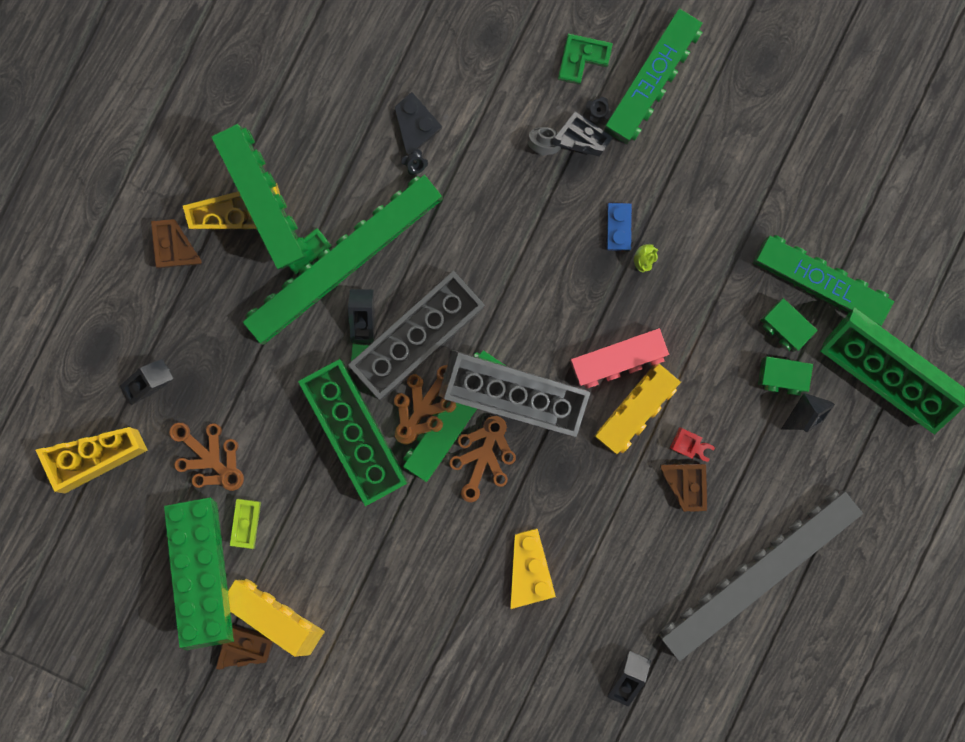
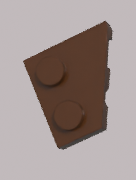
(172, 246)
(688, 485)
(246, 649)

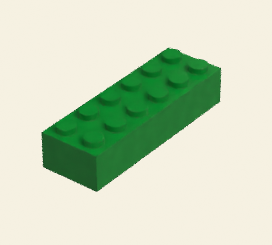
(259, 195)
(894, 371)
(353, 432)
(198, 574)

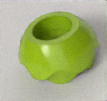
(645, 257)

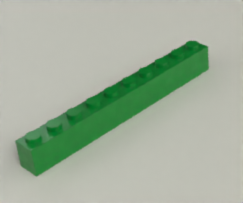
(342, 260)

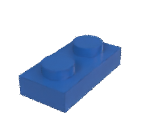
(619, 226)

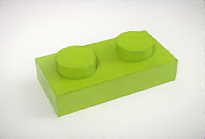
(245, 523)

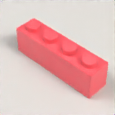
(619, 357)

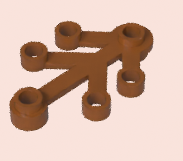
(422, 408)
(484, 454)
(210, 458)

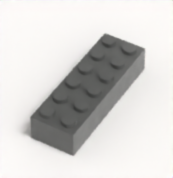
(417, 335)
(514, 393)

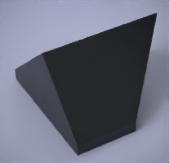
(808, 413)

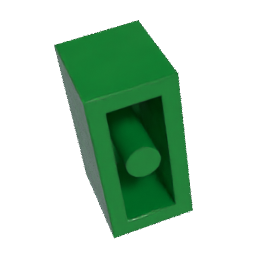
(787, 325)
(785, 374)

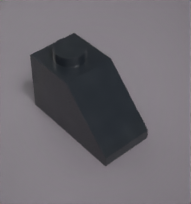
(361, 315)
(146, 381)
(629, 678)

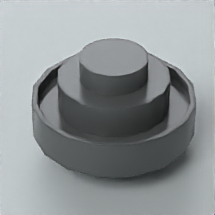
(541, 140)

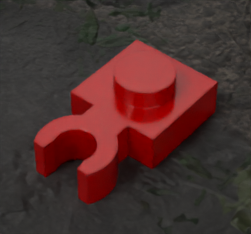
(689, 444)

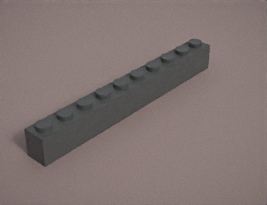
(760, 574)

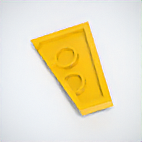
(530, 571)

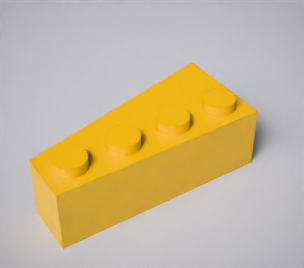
(220, 213)
(637, 408)
(87, 458)
(273, 618)

